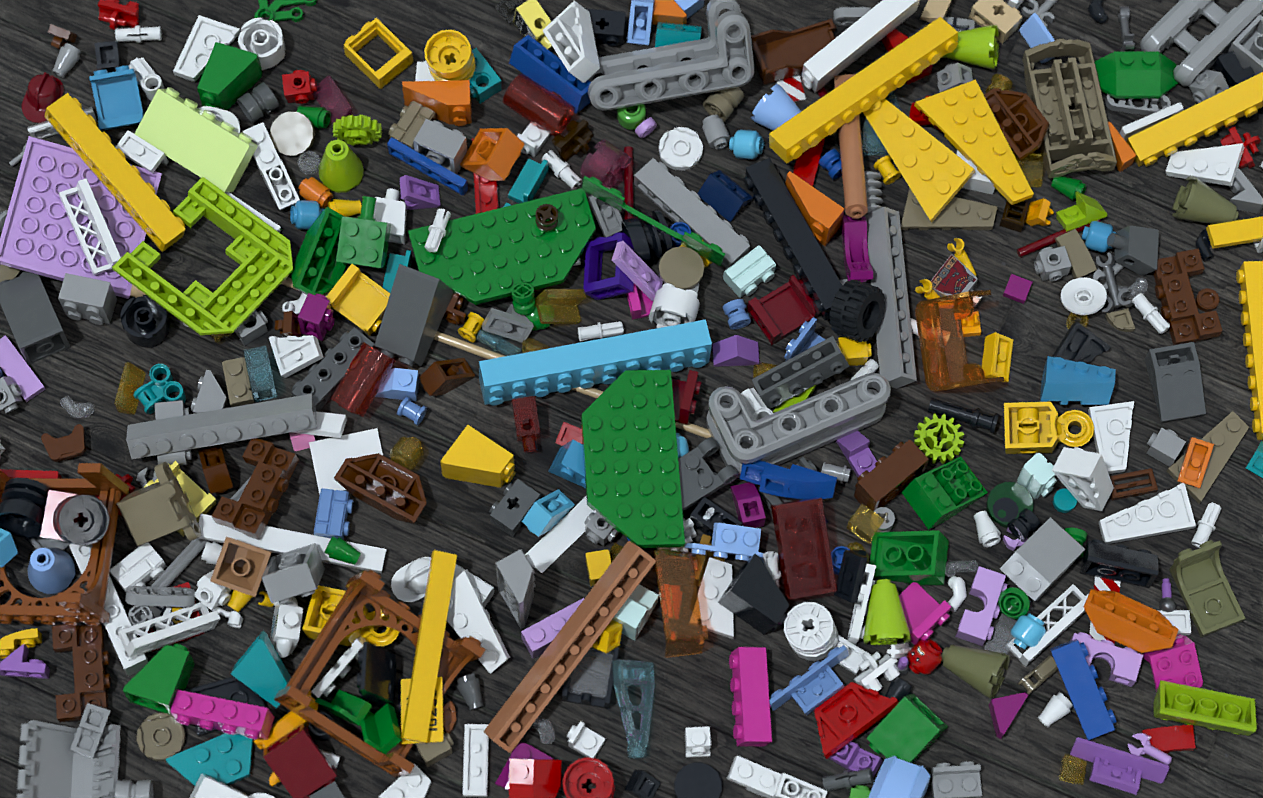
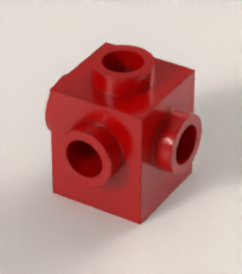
(299, 87)

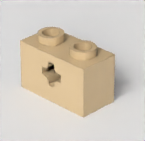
(996, 13)

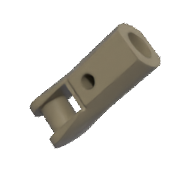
(1041, 673)

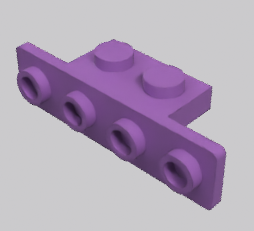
(1118, 767)

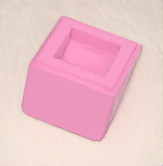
(301, 441)

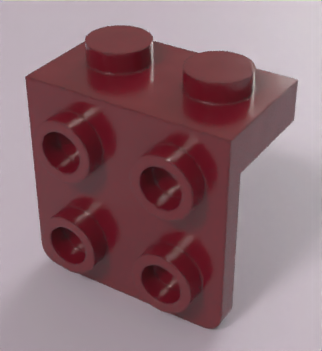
(683, 396)

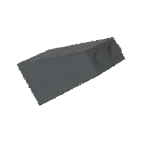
(412, 315)
(32, 317)

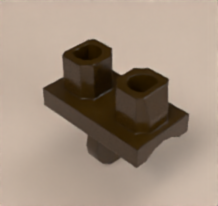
(575, 141)

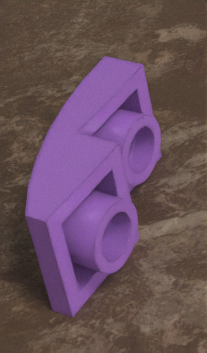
(855, 758)

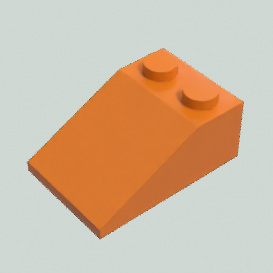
(446, 98)
(818, 210)

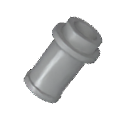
(841, 473)

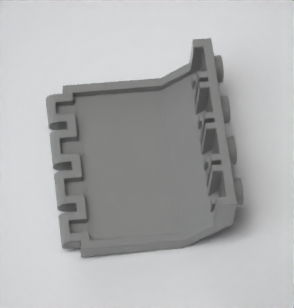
(60, 773)

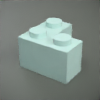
(636, 611)

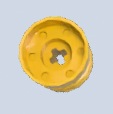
(445, 49)

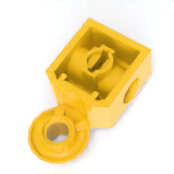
(1038, 429)
(322, 606)

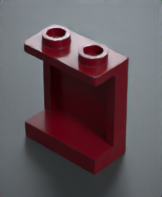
(782, 310)
(299, 763)

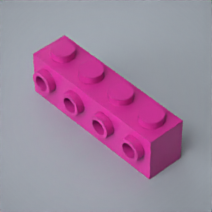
(750, 696)
(222, 715)

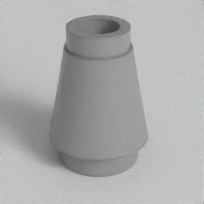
(66, 59)

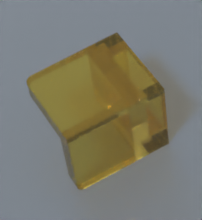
(865, 523)

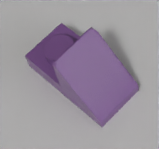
(419, 193)
(857, 452)
(17, 665)

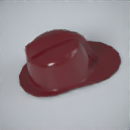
(40, 94)

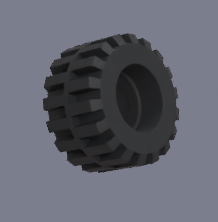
(857, 310)

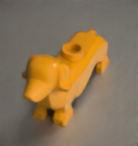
(281, 728)

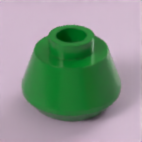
(1013, 603)

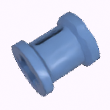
(412, 411)

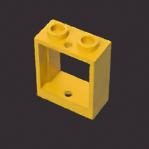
(392, 67)

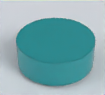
(1064, 501)

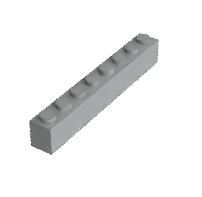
(888, 266)
(221, 426)

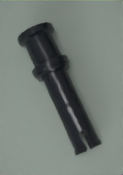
(973, 417)

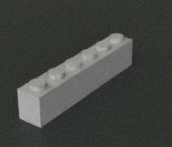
(686, 207)

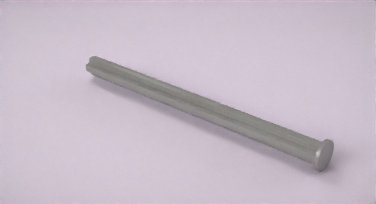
(187, 554)

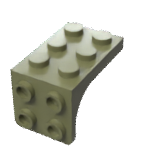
(1206, 589)

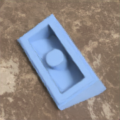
(1036, 33)

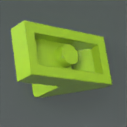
(1082, 213)

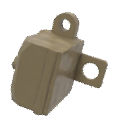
(159, 509)

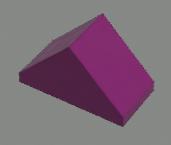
(1004, 711)

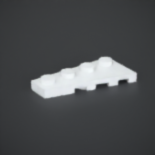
(1159, 515)
(470, 618)

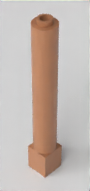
(852, 163)

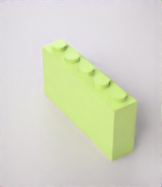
(196, 139)

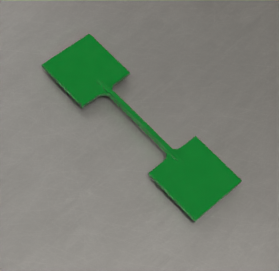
(614, 198)

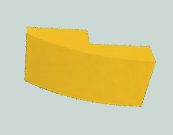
(10, 642)

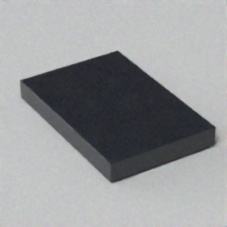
(227, 689)

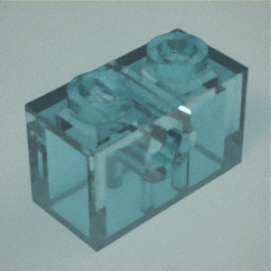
(260, 373)

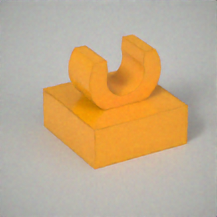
(1037, 212)
(971, 325)

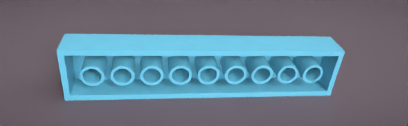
(593, 362)

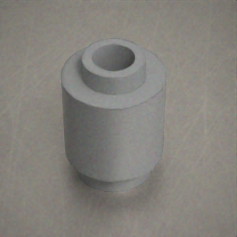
(715, 132)
(180, 457)

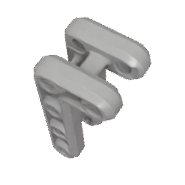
(1200, 53)
(709, 60)
(797, 427)

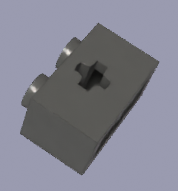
(511, 520)

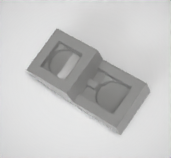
(90, 730)

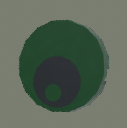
(1007, 501)

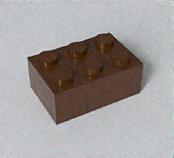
(890, 475)

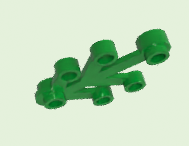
(273, 15)

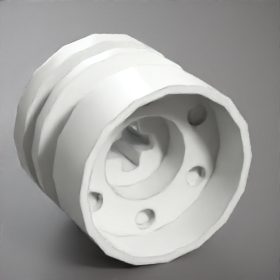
(814, 643)

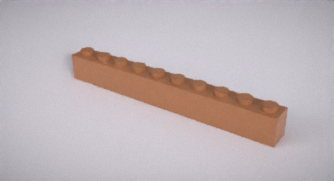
(569, 646)

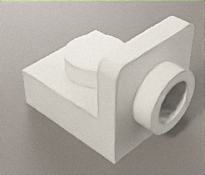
(533, 139)
(585, 740)

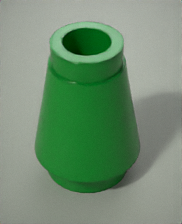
(317, 115)
(1069, 186)
(342, 551)

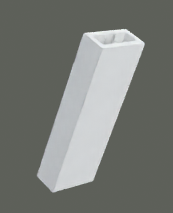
(855, 41)

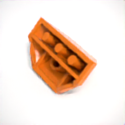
(1129, 621)

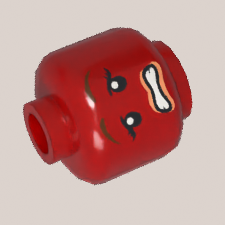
(924, 656)

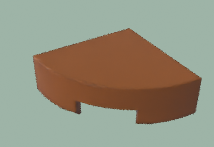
(449, 717)

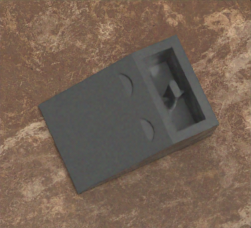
(1176, 381)

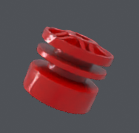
(586, 771)

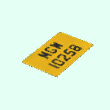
(435, 731)

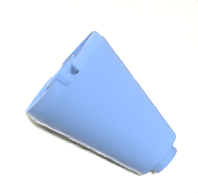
(775, 109)
(51, 570)

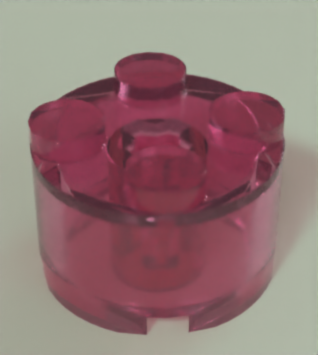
(606, 164)

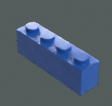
(549, 71)
(1082, 688)

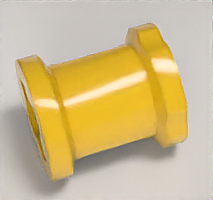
(887, 170)
(471, 327)

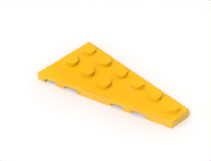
(974, 132)

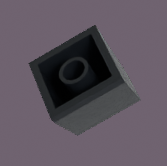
(755, 597)

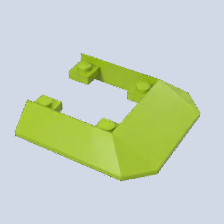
(257, 247)

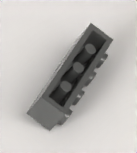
(800, 373)
(326, 376)

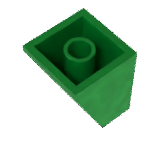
(228, 76)
(160, 679)
(906, 730)

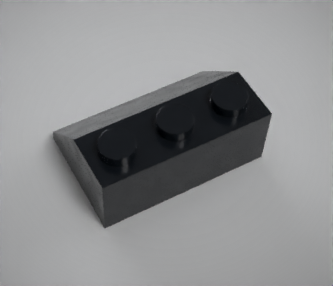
(1119, 563)

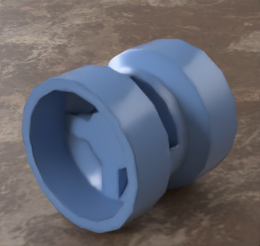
(736, 313)

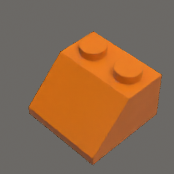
(493, 153)

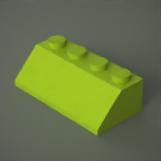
(1205, 708)

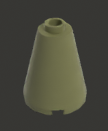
(1202, 204)
(977, 667)

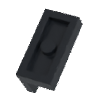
(851, 575)

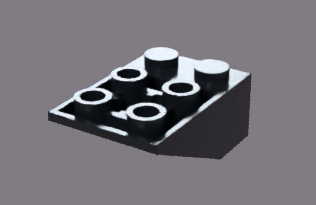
(378, 675)

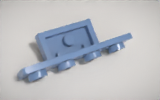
(814, 686)

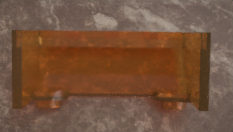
(944, 344)
(679, 602)

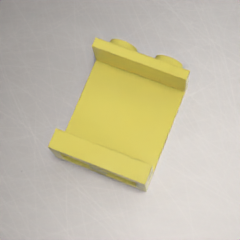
(199, 501)

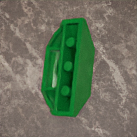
(1135, 74)
(316, 265)

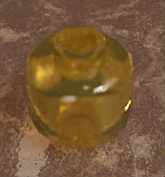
(407, 452)

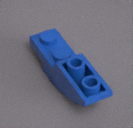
(789, 483)

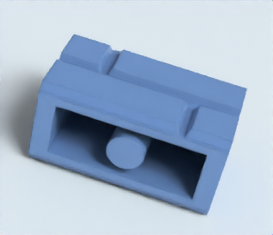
(332, 513)

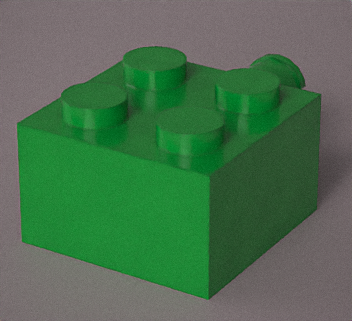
(364, 239)

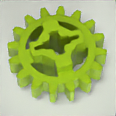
(357, 130)
(947, 440)

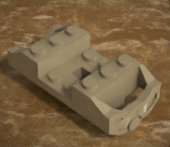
(1074, 136)

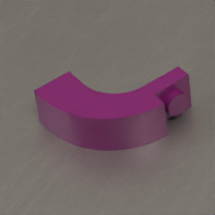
(856, 249)

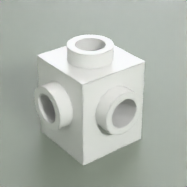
(210, 593)

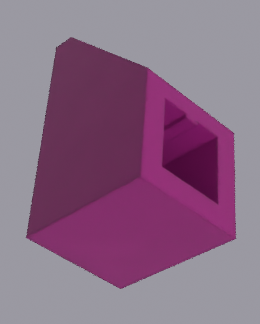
(748, 505)

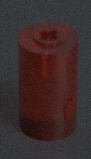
(538, 105)
(363, 379)

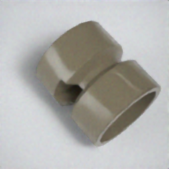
(723, 102)

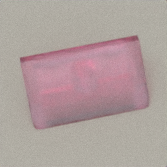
(332, 99)

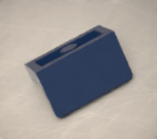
(724, 195)

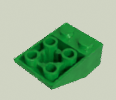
(944, 492)

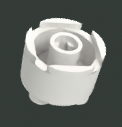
(264, 39)
(673, 306)

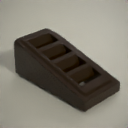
(1013, 223)

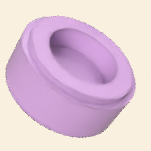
(645, 127)

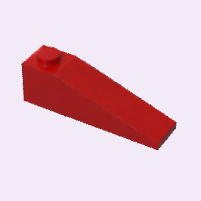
(534, 778)

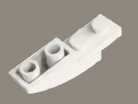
(272, 168)
(770, 783)

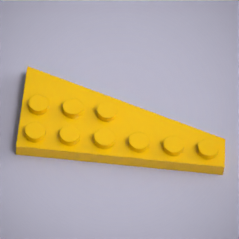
(925, 163)

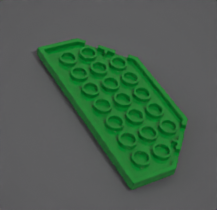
(504, 247)
(634, 459)

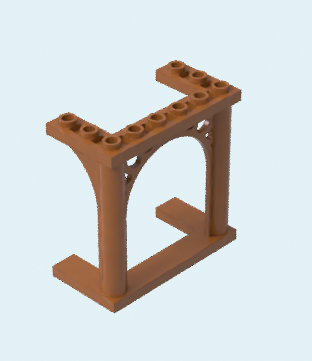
(364, 589)
(73, 606)

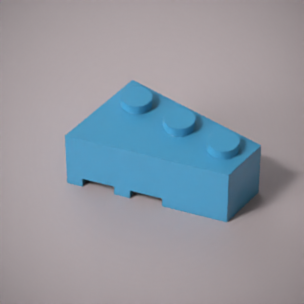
(1076, 381)
(570, 463)

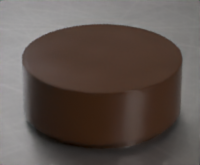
(1207, 300)

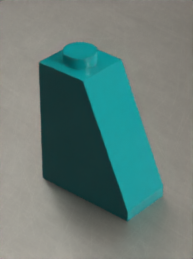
(262, 669)

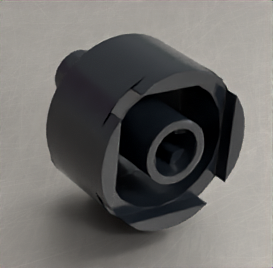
(155, 324)

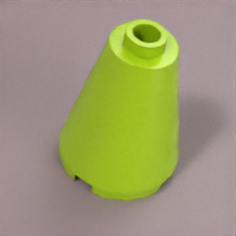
(977, 47)
(340, 167)
(885, 616)

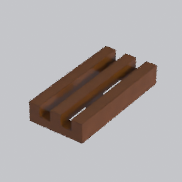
(1135, 492)

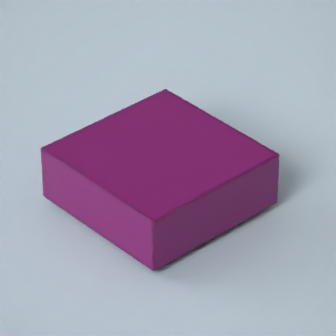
(1017, 288)

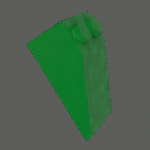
(910, 556)

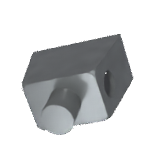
(1136, 248)

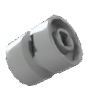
(127, 789)

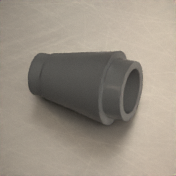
(470, 691)

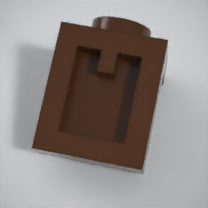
(453, 311)

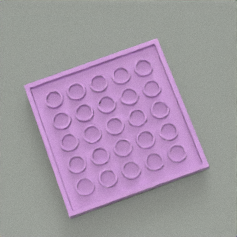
(38, 230)

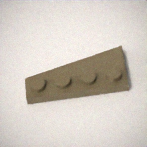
(957, 214)
(1225, 439)

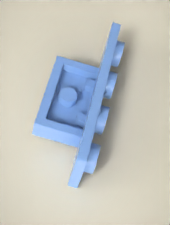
(732, 540)

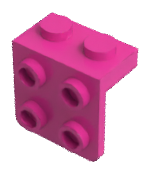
(922, 612)
(1176, 663)

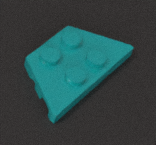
(221, 758)

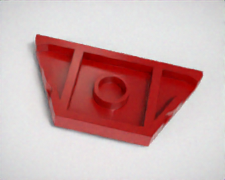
(849, 715)

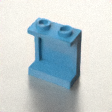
(117, 98)

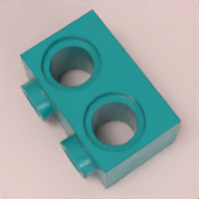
(483, 74)

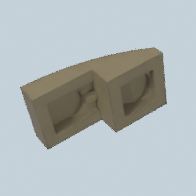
(1077, 252)

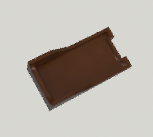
(783, 53)

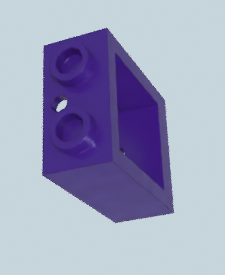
(608, 287)

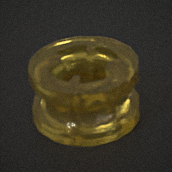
(1084, 318)

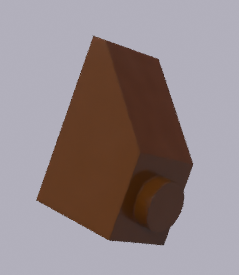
(446, 376)
(215, 469)

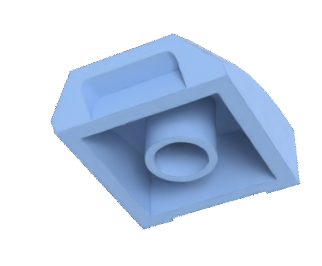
(900, 780)

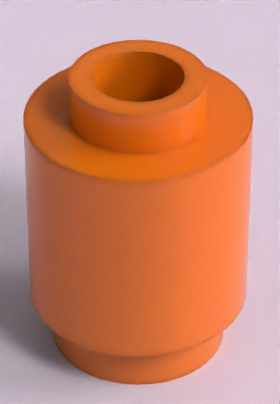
(314, 190)

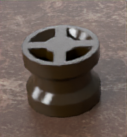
(544, 213)

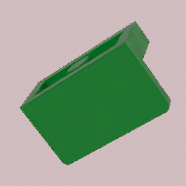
(346, 707)
(381, 729)

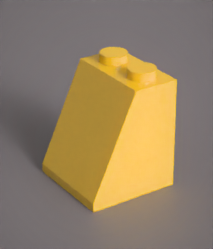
(478, 460)

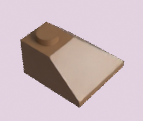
(240, 566)

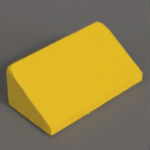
(997, 356)

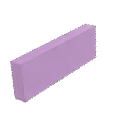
(636, 270)
(19, 371)

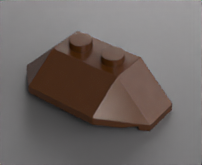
(1018, 119)
(383, 486)

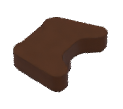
(67, 446)

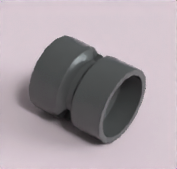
(256, 103)

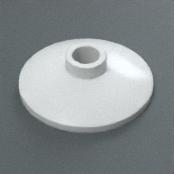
(1083, 289)

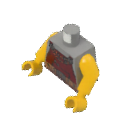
(953, 277)

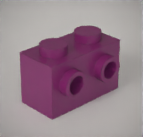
(316, 316)

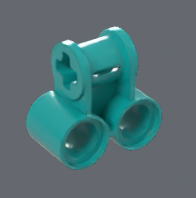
(158, 390)

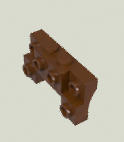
(1178, 299)
(262, 491)
(89, 669)

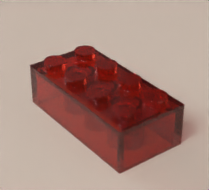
(803, 548)

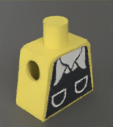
(531, 20)

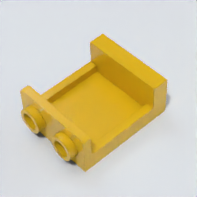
(359, 300)

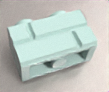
(750, 272)
(1037, 476)

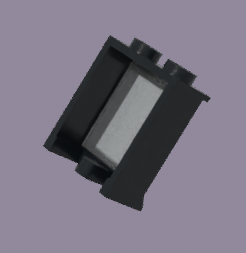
(591, 679)

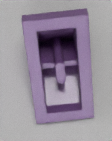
(735, 352)

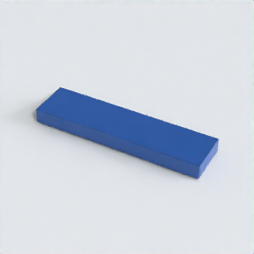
(427, 166)

